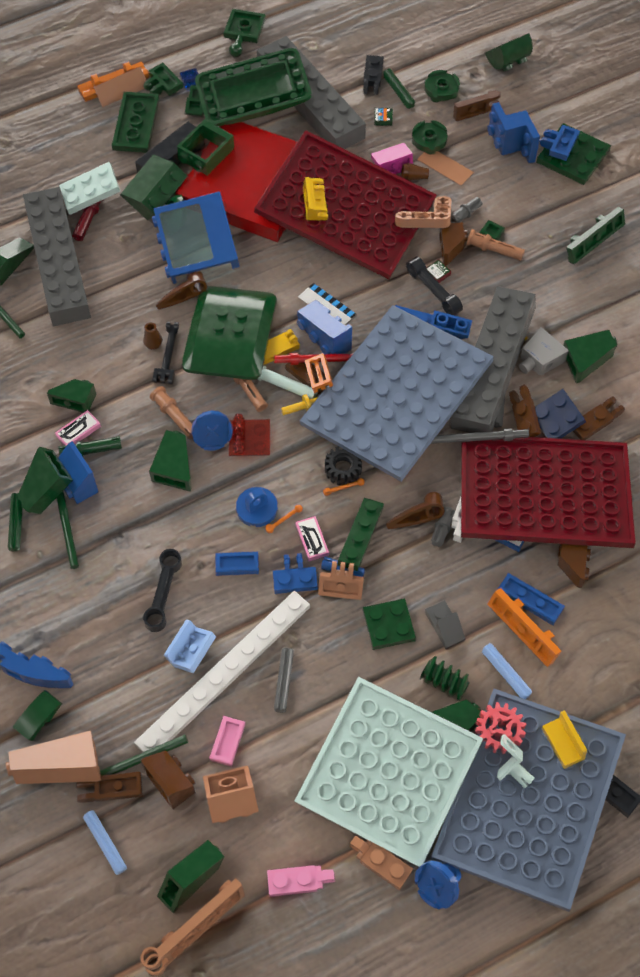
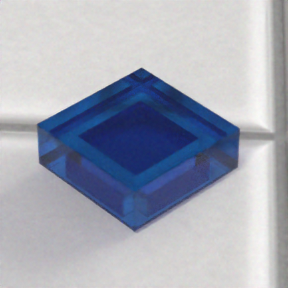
(188, 77)

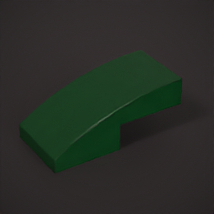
(193, 103)
(36, 715)

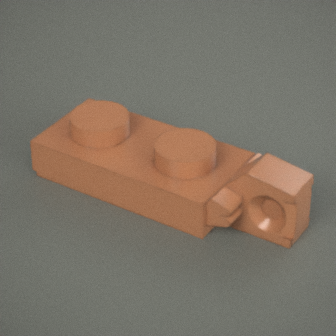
(382, 862)

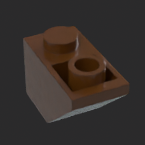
(573, 562)

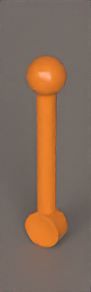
(327, 491)
(270, 527)

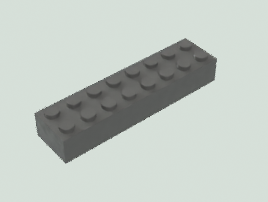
(326, 109)
(56, 257)
(503, 339)

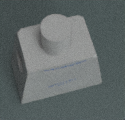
(542, 353)

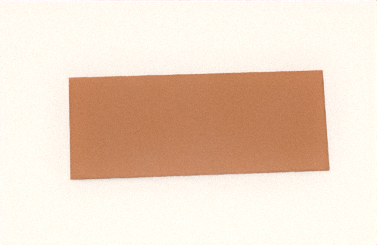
(113, 89)
(446, 166)

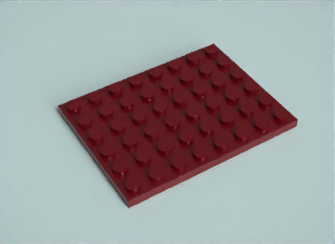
(358, 203)
(547, 491)

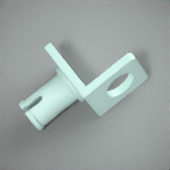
(513, 765)

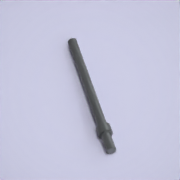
(507, 435)

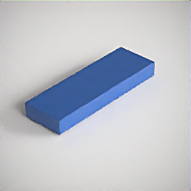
(533, 599)

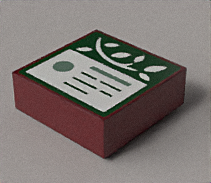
(439, 270)

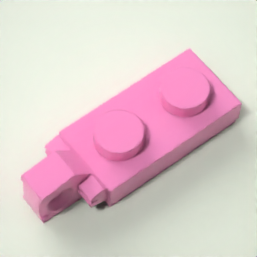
(298, 880)

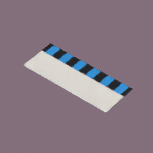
(314, 292)

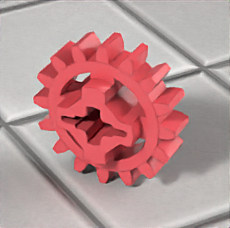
(507, 721)

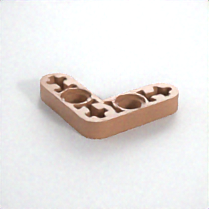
(438, 219)

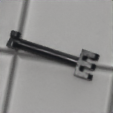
(164, 371)

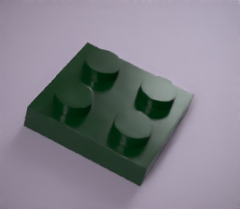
(389, 624)

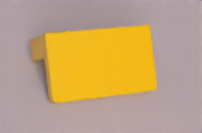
(565, 740)

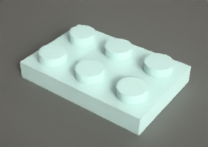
(89, 188)

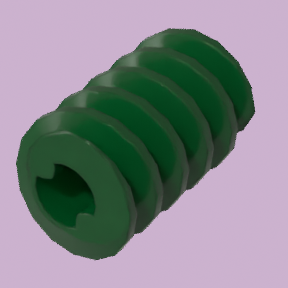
(446, 678)

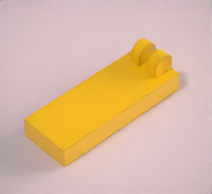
(281, 345)

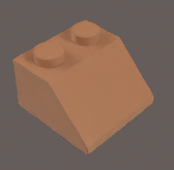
(230, 794)

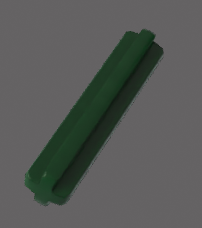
(399, 89)
(15, 523)

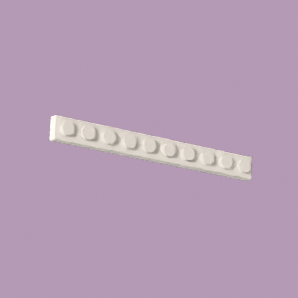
(223, 673)

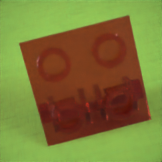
(249, 437)

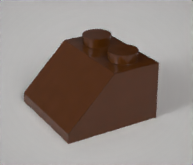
(168, 777)

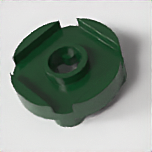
(437, 93)
(427, 144)

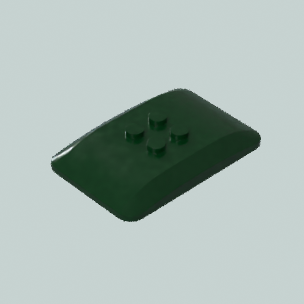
(253, 87)
(229, 333)

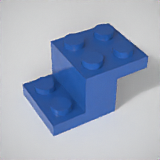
(513, 132)

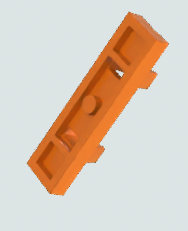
(87, 89)
(524, 627)

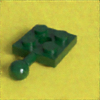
(249, 34)

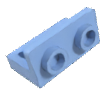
(189, 647)

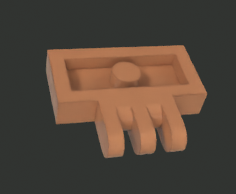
(341, 583)

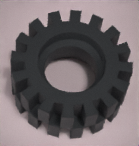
(338, 475)

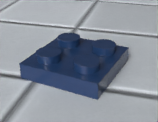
(558, 415)

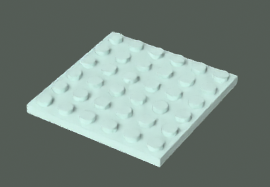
(389, 771)

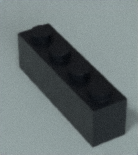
(168, 147)

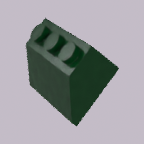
(153, 185)

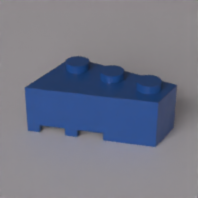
(325, 329)

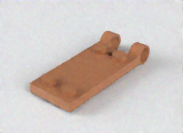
(175, 943)

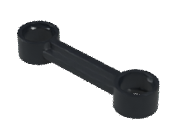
(417, 269)
(162, 590)

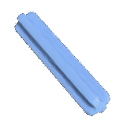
(506, 671)
(105, 842)

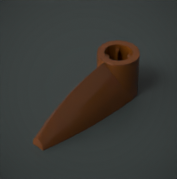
(187, 290)
(429, 510)

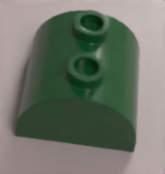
(510, 52)

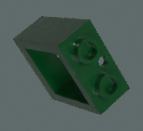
(214, 134)

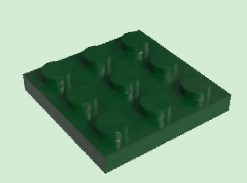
(582, 160)

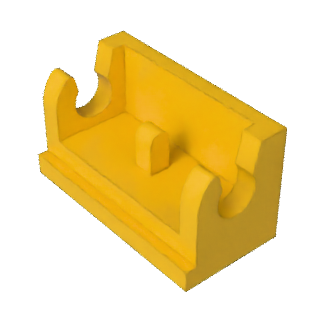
(314, 199)

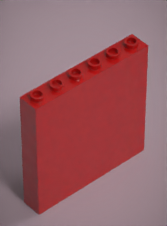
(243, 177)

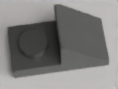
(445, 624)

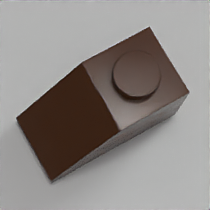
(452, 241)

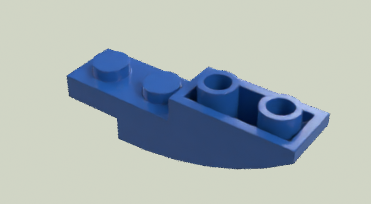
(449, 323)
(33, 671)

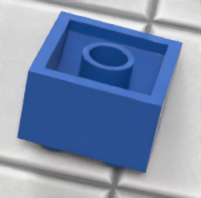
(83, 481)

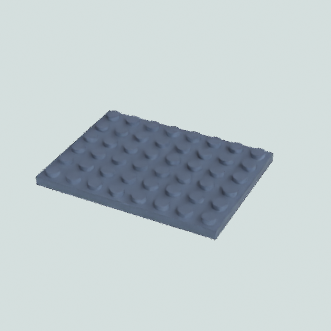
(396, 392)
(534, 834)

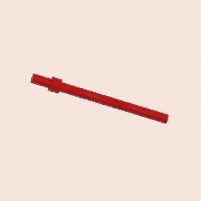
(295, 359)

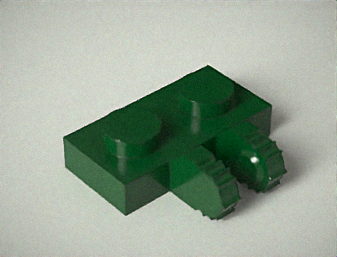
(162, 79)

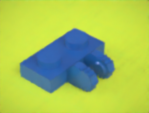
(559, 142)
(295, 579)

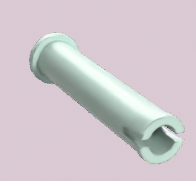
(286, 383)

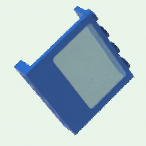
(194, 235)

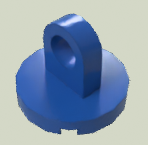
(211, 430)
(256, 506)
(438, 884)

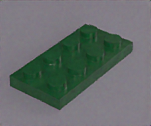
(135, 122)

